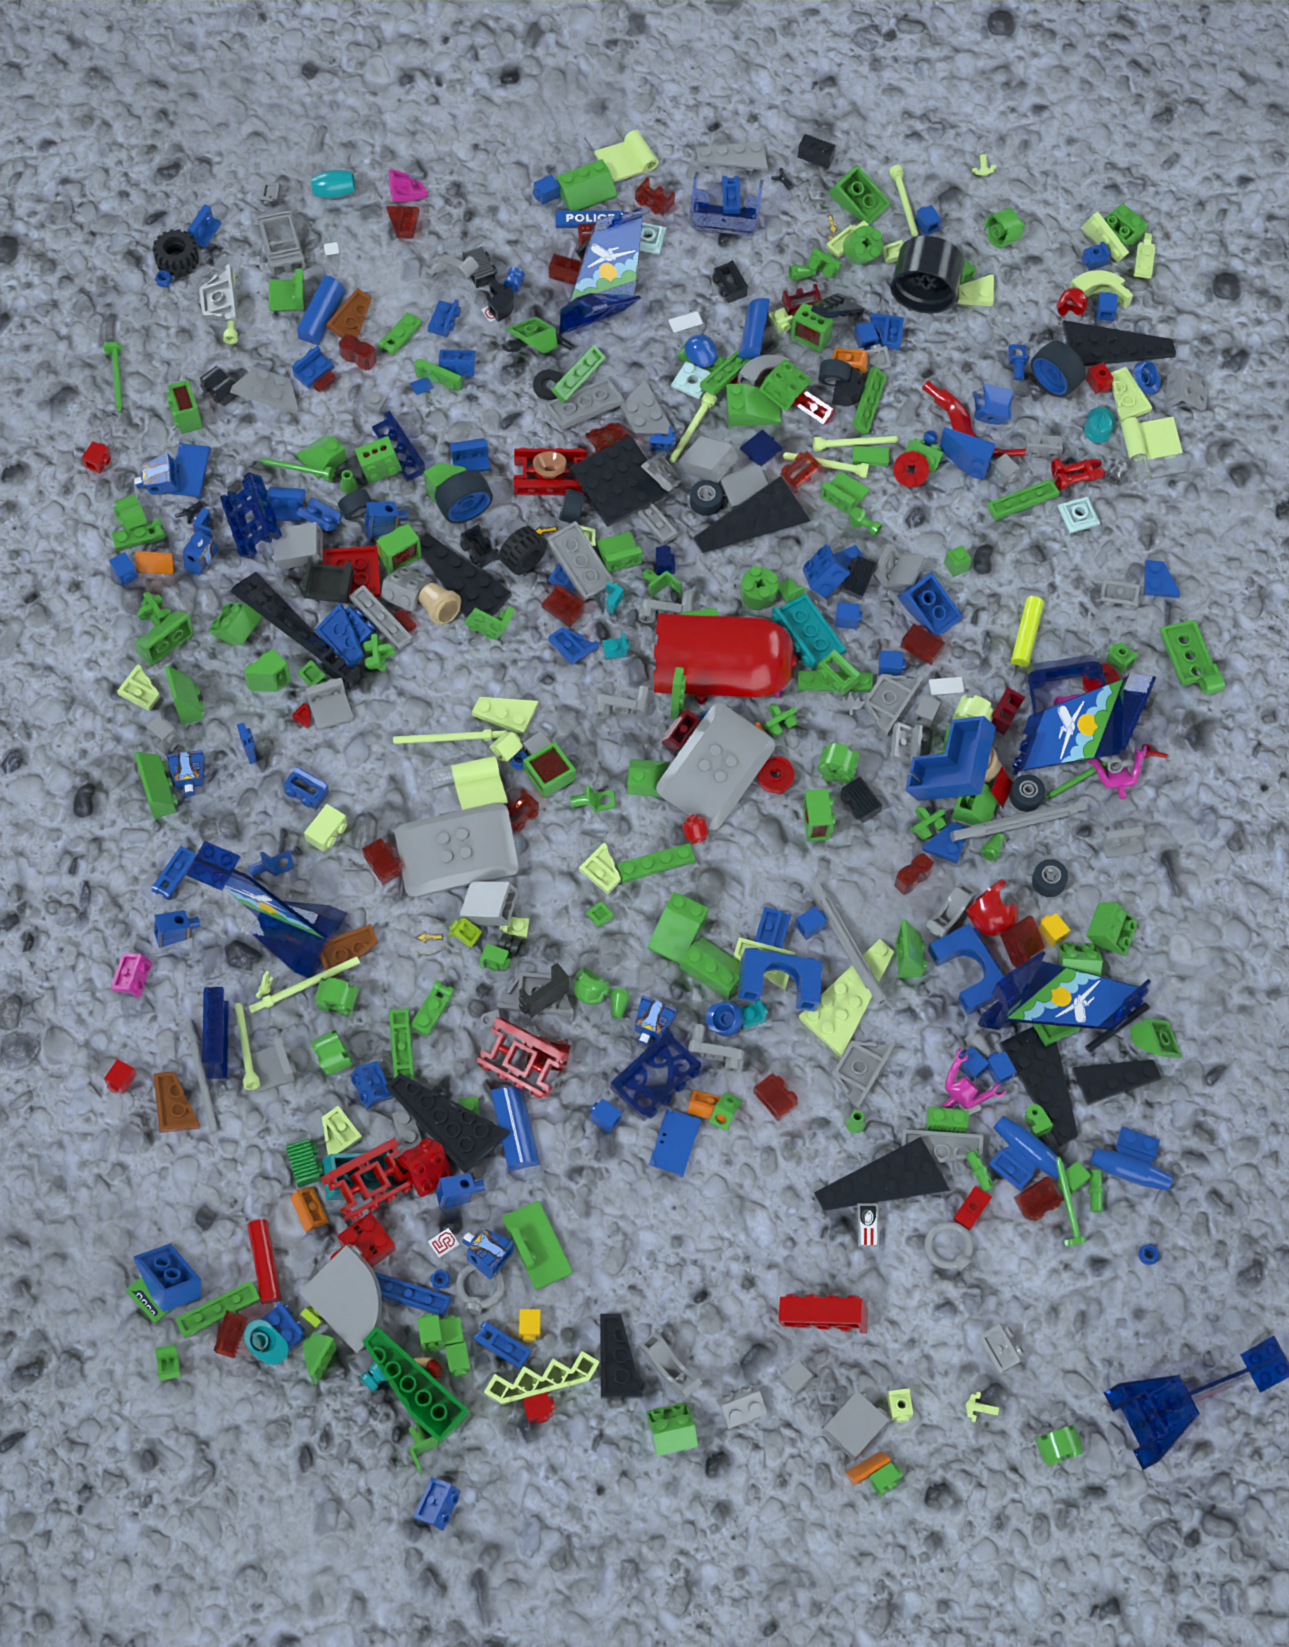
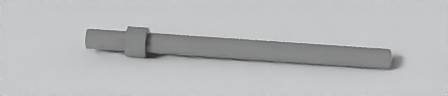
(193, 1041)

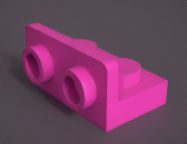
(131, 974)

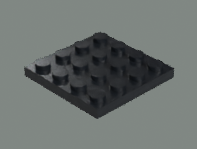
(617, 481)

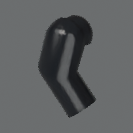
(513, 345)

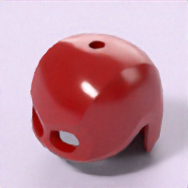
(1072, 299)

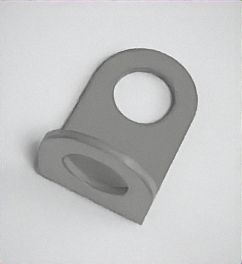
(492, 1015)

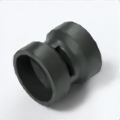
(510, 944)

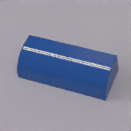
(513, 1115)

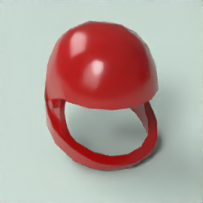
(990, 914)

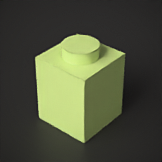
(506, 746)

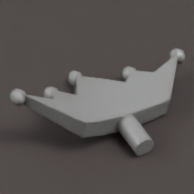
(851, 703)

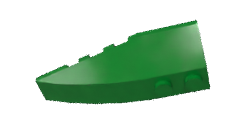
(417, 1390)

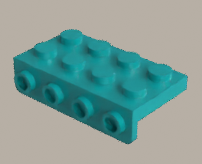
(808, 631)

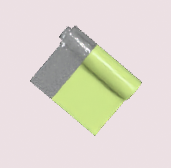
(623, 150)
(1153, 448)
(466, 785)

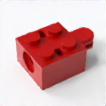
(369, 1237)

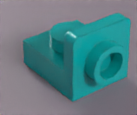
(615, 596)
(616, 647)
(754, 1014)

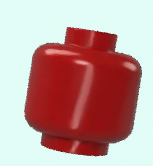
(695, 828)

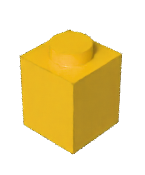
(1053, 929)
(529, 1324)

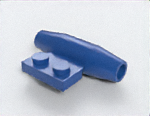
(1022, 1155)
(1133, 1160)

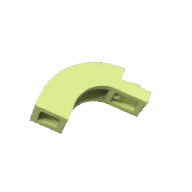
(1103, 281)

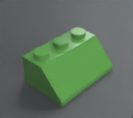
(586, 186)
(164, 637)
(156, 784)
(712, 967)

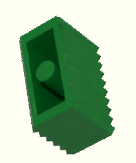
(303, 1162)

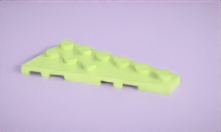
(846, 1002)

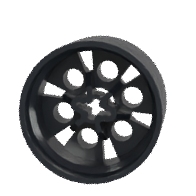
(927, 274)

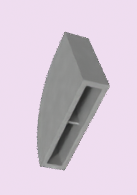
(347, 1296)

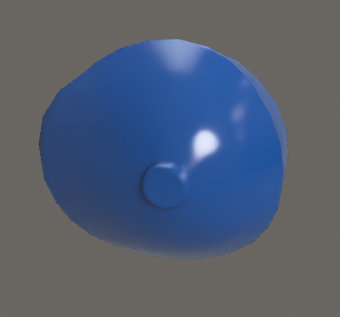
(701, 350)
(1146, 377)
(724, 1018)

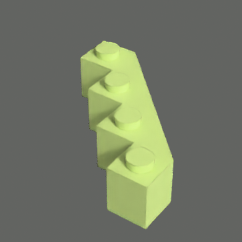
(530, 1384)

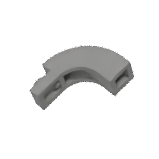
(759, 369)
(951, 911)
(668, 1366)

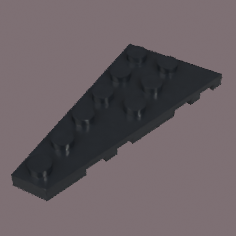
(1112, 346)
(760, 514)
(460, 576)
(268, 603)
(1044, 1080)
(459, 1130)
(895, 1176)

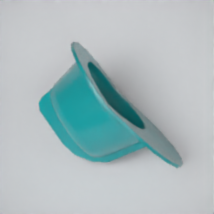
(1099, 425)
(265, 1342)

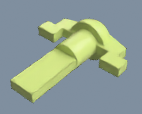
(984, 171)
(264, 988)
(972, 1406)

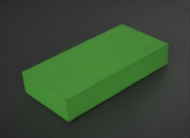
(870, 455)

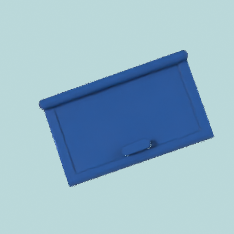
(192, 469)
(674, 1148)

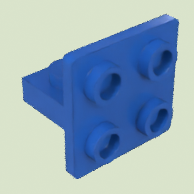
(471, 454)
(286, 502)

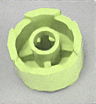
(973, 707)

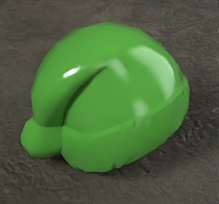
(590, 987)

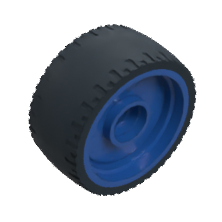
(1058, 368)
(463, 496)

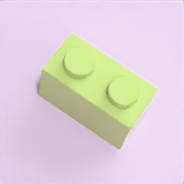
(325, 828)

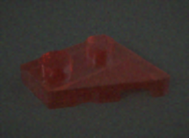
(403, 220)

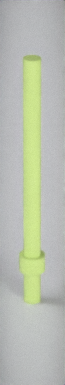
(487, 735)
(269, 1001)

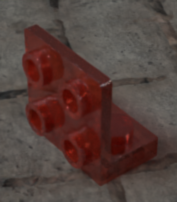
(606, 436)
(1022, 941)

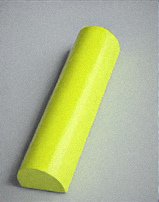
(1027, 631)

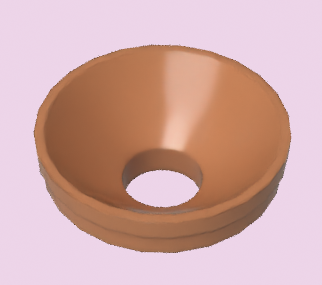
(549, 461)

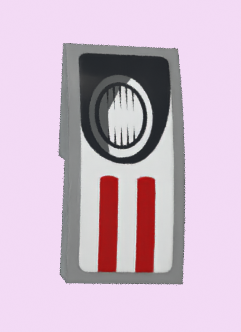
(868, 1224)

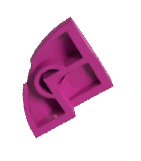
(404, 188)

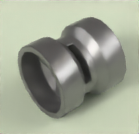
(1117, 470)

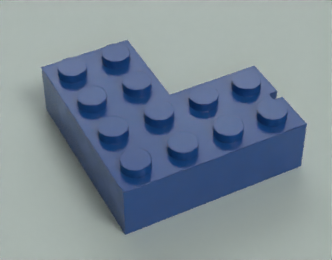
(960, 768)

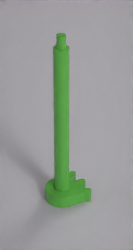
(115, 348)
(327, 474)
(1073, 781)
(1070, 1208)

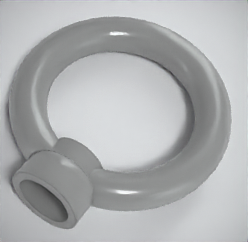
(1117, 767)
(963, 1261)
(473, 1304)

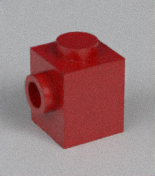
(1099, 378)
(96, 457)
(120, 1077)
(539, 1408)

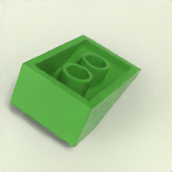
(859, 195)
(750, 406)
(185, 696)
(678, 927)
(909, 951)

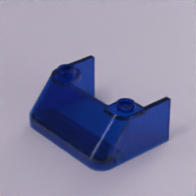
(711, 217)
(1040, 673)

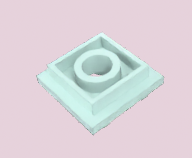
(655, 242)
(687, 373)
(1077, 523)

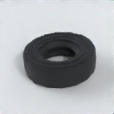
(540, 378)

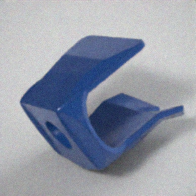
(994, 406)

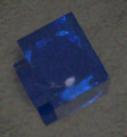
(664, 560)

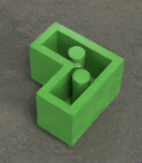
(438, 1333)

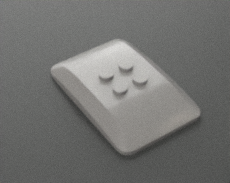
(715, 766)
(456, 849)

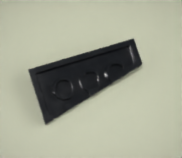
(836, 305)
(1109, 1080)
(618, 1371)

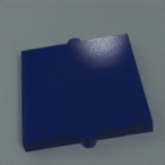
(761, 448)

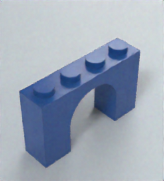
(967, 943)
(804, 972)

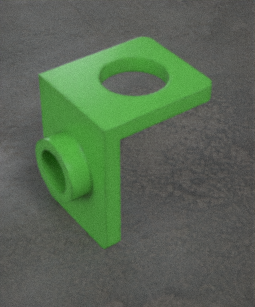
(789, 590)
(727, 1107)

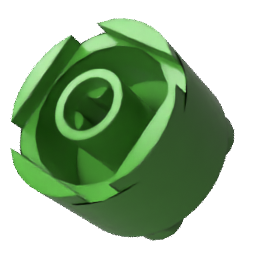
(1004, 227)
(863, 245)
(759, 588)
(838, 763)
(336, 996)
(331, 1053)
(1058, 1444)

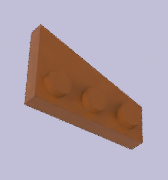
(350, 315)
(348, 946)
(172, 1106)

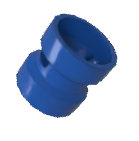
(514, 278)

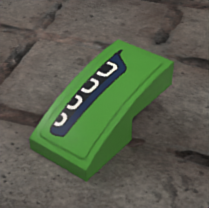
(140, 1294)

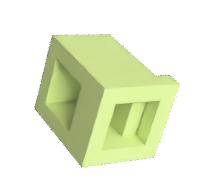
(896, 1413)

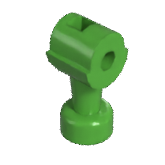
(858, 519)

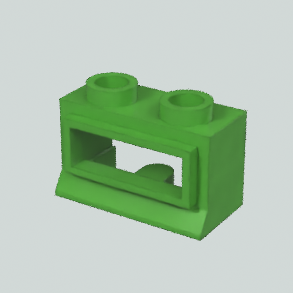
(833, 678)

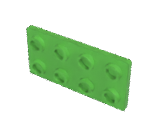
(537, 1245)

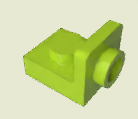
(464, 931)
(312, 1316)

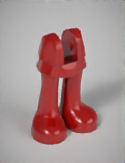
(1089, 468)

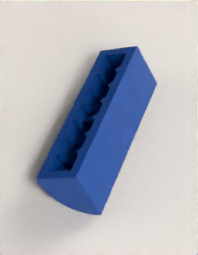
(320, 310)
(754, 328)

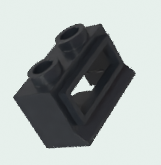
(726, 291)
(485, 544)
(337, 668)

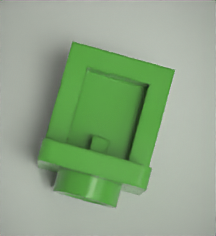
(312, 674)
(167, 1362)

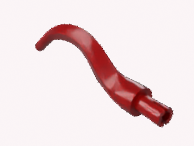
(960, 416)

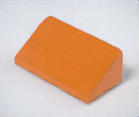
(854, 357)
(155, 562)
(703, 1105)
(309, 1209)
(867, 1467)

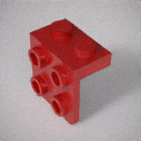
(426, 1165)

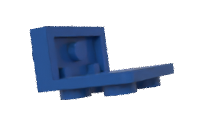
(824, 572)

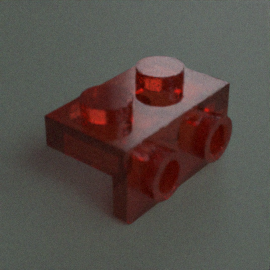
(563, 605)
(1038, 1199)

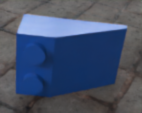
(967, 452)
(930, 604)
(168, 1277)

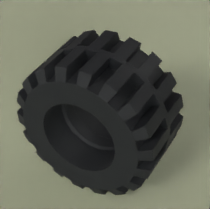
(173, 242)
(522, 550)

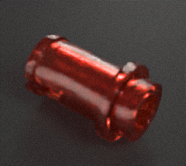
(324, 381)
(402, 617)

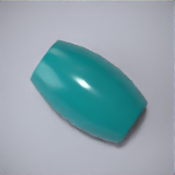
(333, 184)

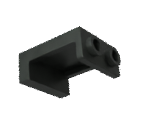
(327, 582)
(545, 995)

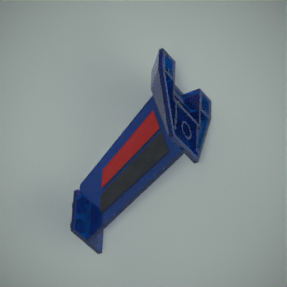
(1164, 1409)

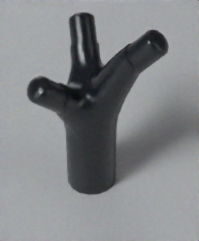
(782, 178)
(562, 341)
(189, 512)

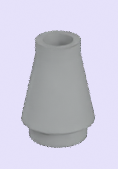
(979, 1043)

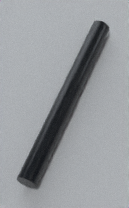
(1109, 1033)

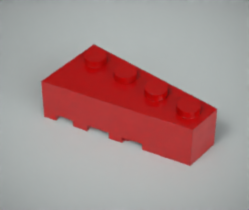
(823, 1312)

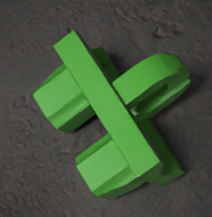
(828, 267)
(151, 609)
(380, 652)
(773, 725)
(935, 818)

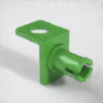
(657, 582)
(593, 799)
(421, 1445)

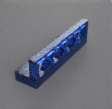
(403, 443)

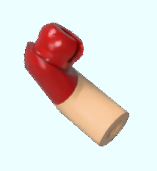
(431, 1364)

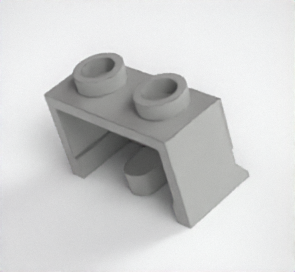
(165, 735)

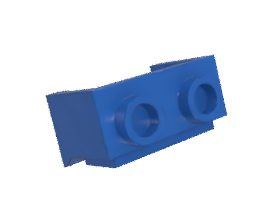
(305, 798)

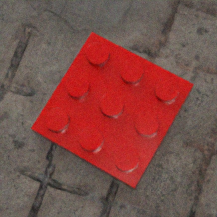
(365, 566)

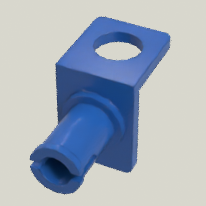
(1018, 361)
(271, 864)

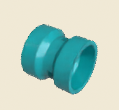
(372, 1377)

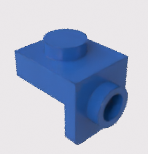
(202, 521)

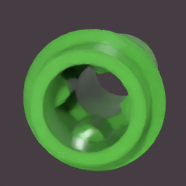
(799, 272)
(348, 483)
(992, 848)
(619, 1001)
(857, 1125)

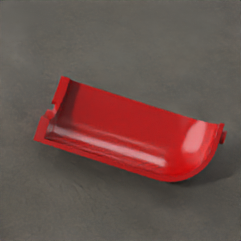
(722, 655)

